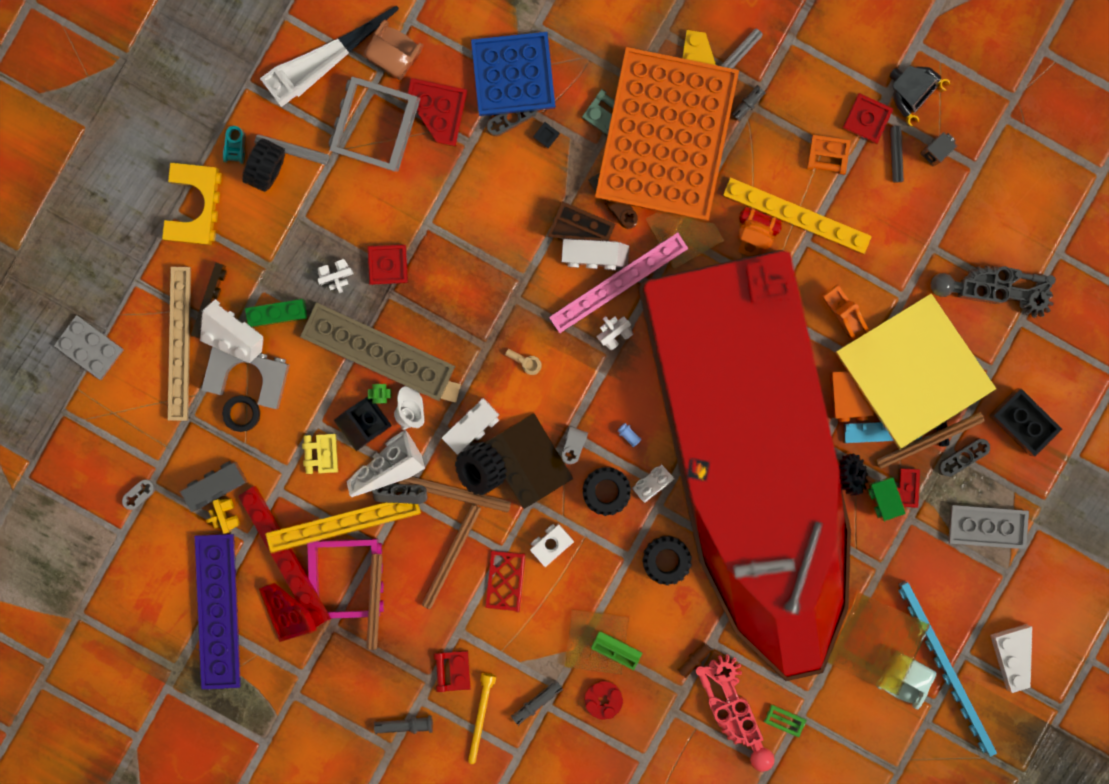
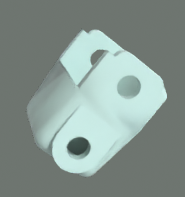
(916, 684)

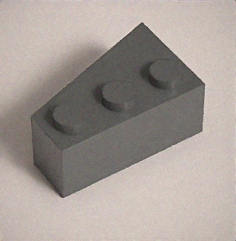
(213, 486)

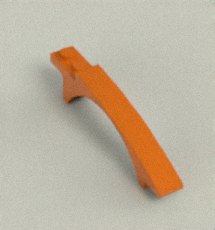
(846, 312)

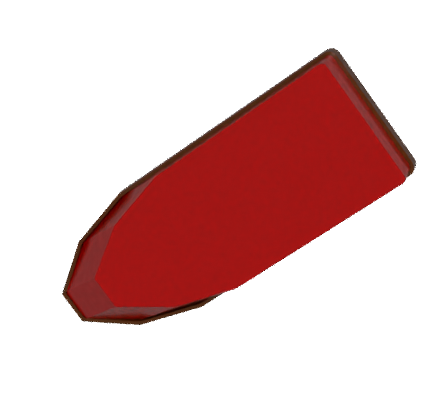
(751, 404)

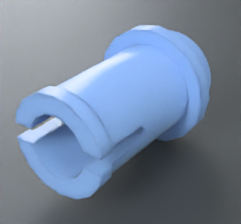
(629, 434)

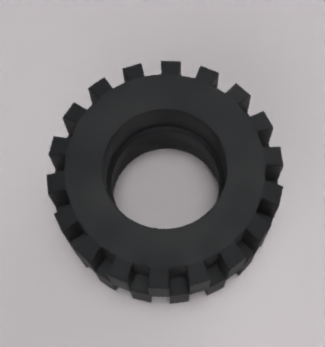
(263, 165)
(480, 468)
(618, 503)
(678, 572)

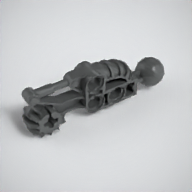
(988, 280)

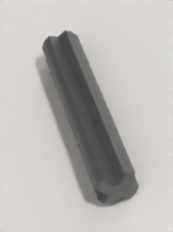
(896, 154)

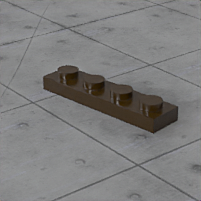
(212, 293)

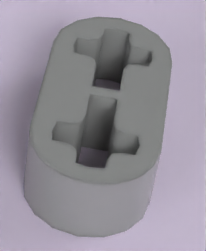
(136, 491)

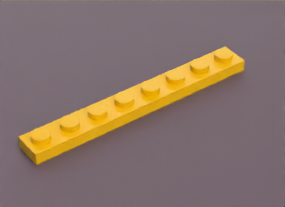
(797, 216)
(340, 525)

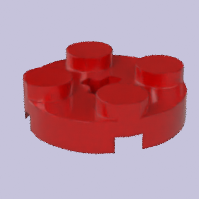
(609, 709)

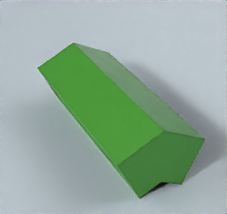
(616, 650)

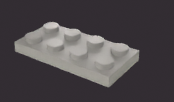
(988, 527)

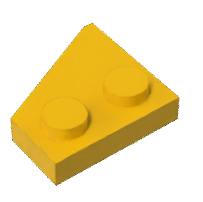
(697, 48)

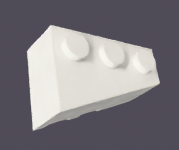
(471, 426)

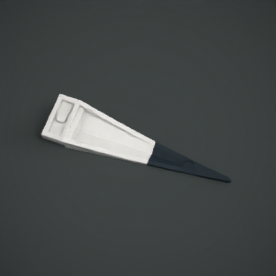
(299, 74)

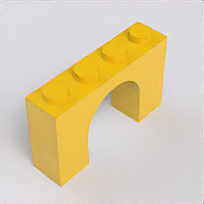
(200, 230)

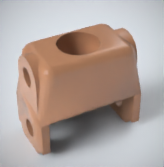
(392, 51)

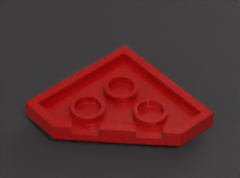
(439, 109)
(286, 614)

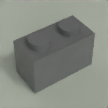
(939, 149)

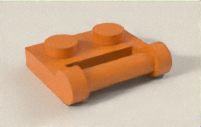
(830, 148)

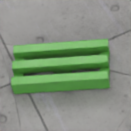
(770, 714)

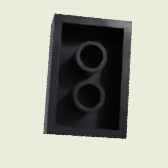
(1025, 422)

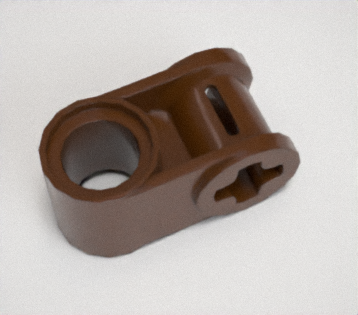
(620, 211)

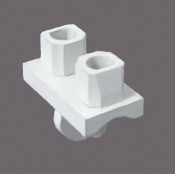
(326, 276)
(612, 329)

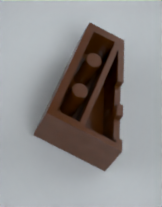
(580, 225)

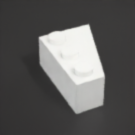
(595, 253)
(228, 334)
(1013, 653)

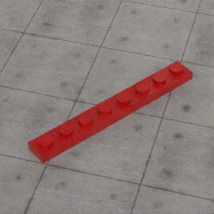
(285, 559)

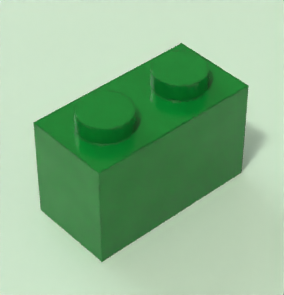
(886, 499)

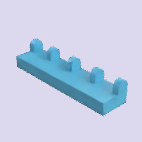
(866, 433)

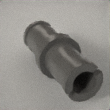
(748, 103)

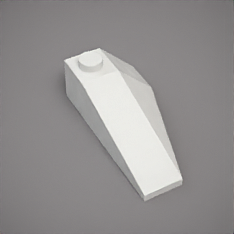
(393, 464)

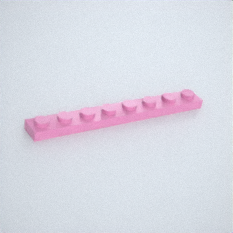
(618, 282)

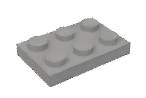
(89, 347)

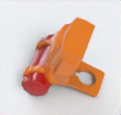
(757, 230)

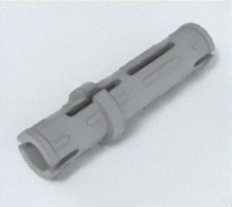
(755, 569)

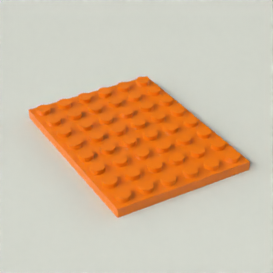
(667, 134)

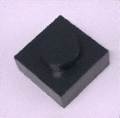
(546, 135)

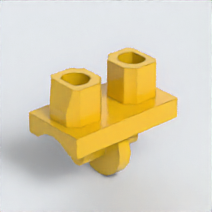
(221, 506)

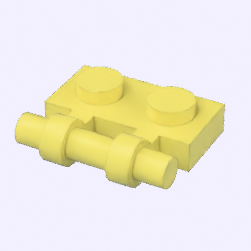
(326, 453)

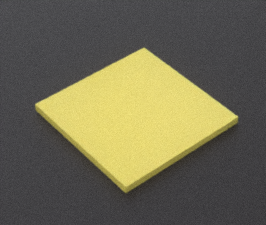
(915, 371)

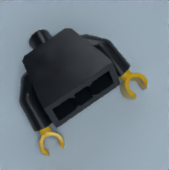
(914, 88)

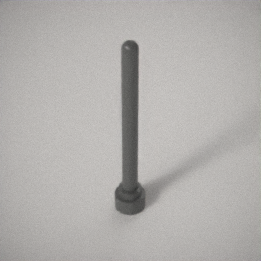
(793, 604)

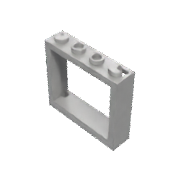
(404, 132)

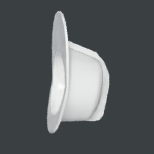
(409, 409)

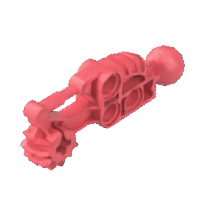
(761, 758)

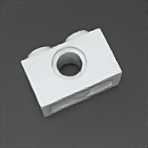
(547, 555)

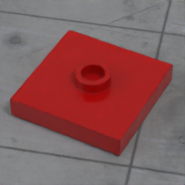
(867, 118)
(387, 264)

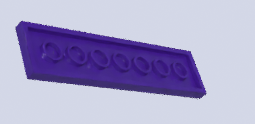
(217, 611)

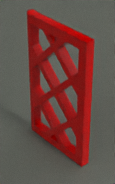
(517, 592)

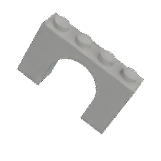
(273, 373)

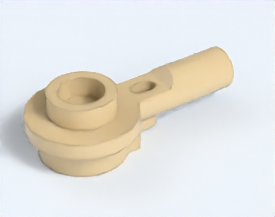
(531, 364)

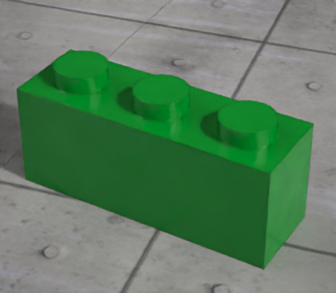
(276, 313)

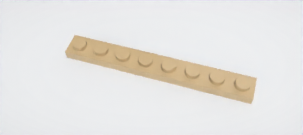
(179, 343)

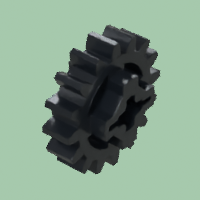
(853, 474)

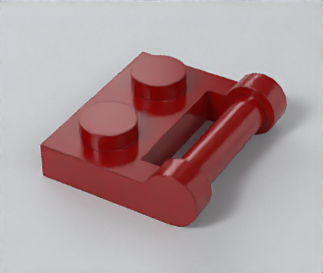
(458, 671)

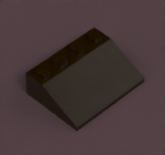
(530, 461)

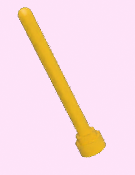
(487, 683)

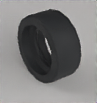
(227, 418)

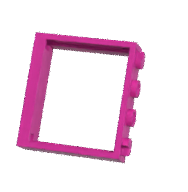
(376, 548)

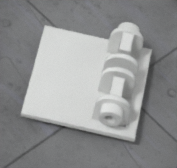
(653, 483)

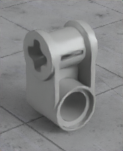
(574, 441)

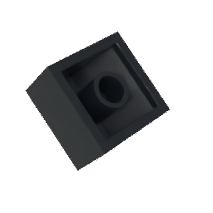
(362, 423)

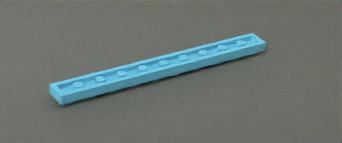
(950, 676)

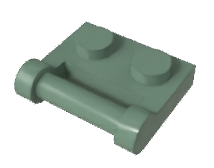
(597, 115)

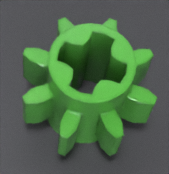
(379, 393)

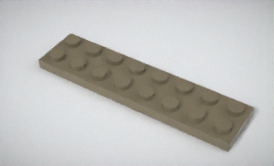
(377, 351)

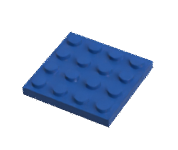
(513, 74)

